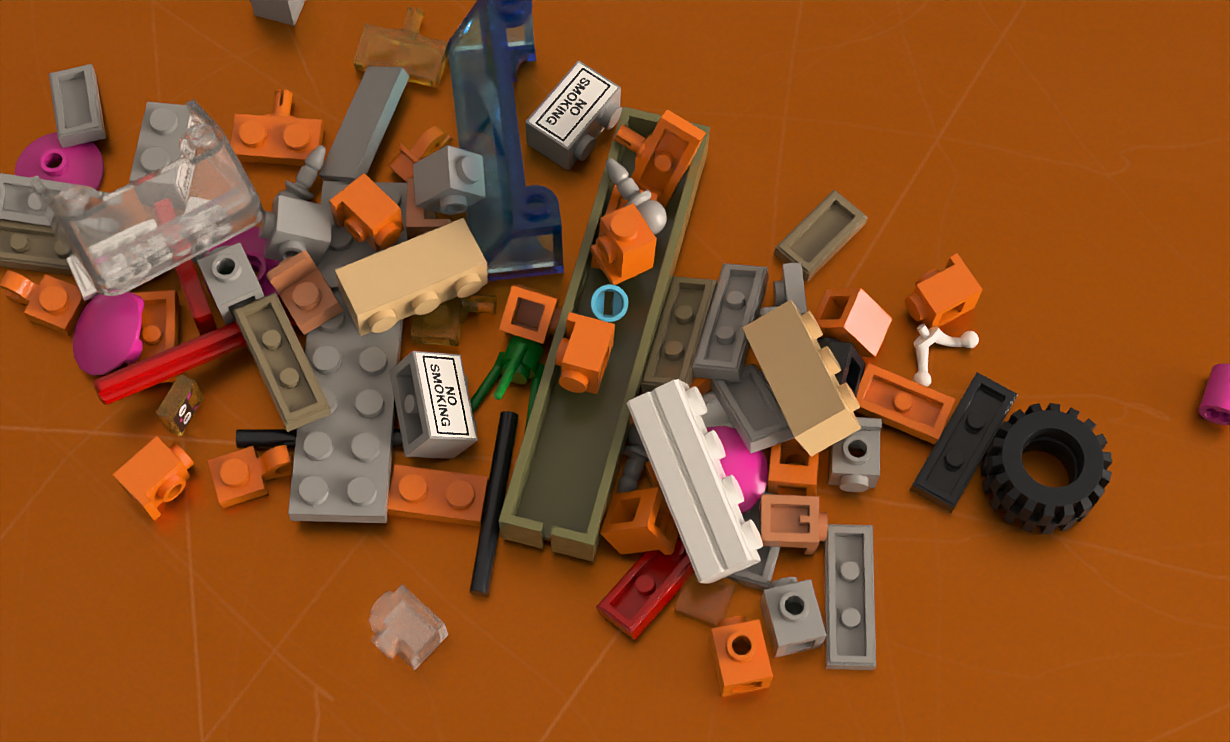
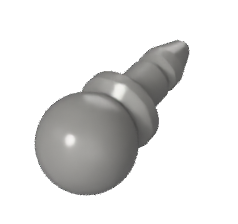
(305, 177)
(651, 210)
(635, 464)

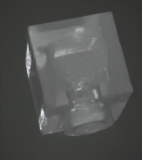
(405, 627)

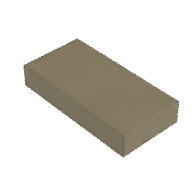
(821, 234)

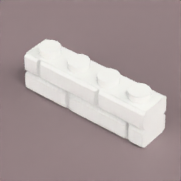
(694, 482)

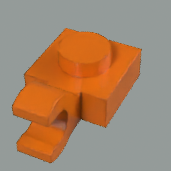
(49, 303)
(243, 474)

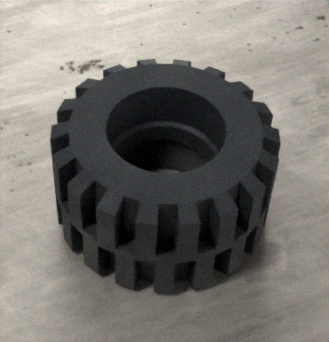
(1068, 441)

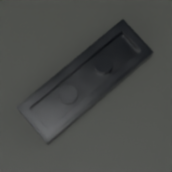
(963, 442)

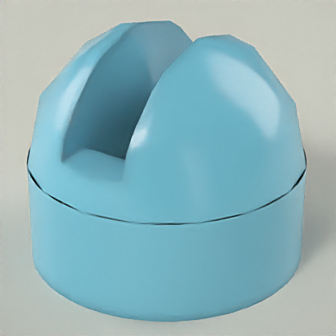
(619, 303)

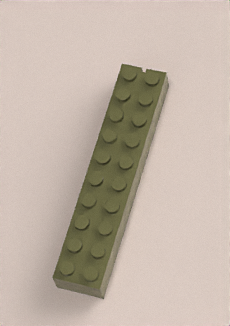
(580, 438)

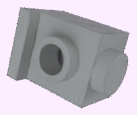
(851, 472)

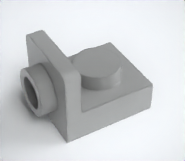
(788, 288)

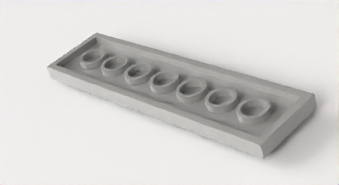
(347, 456)

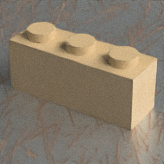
(412, 277)
(803, 377)

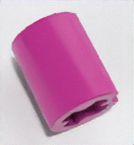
(1216, 397)

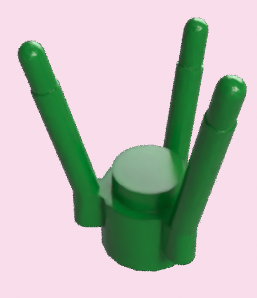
(516, 365)

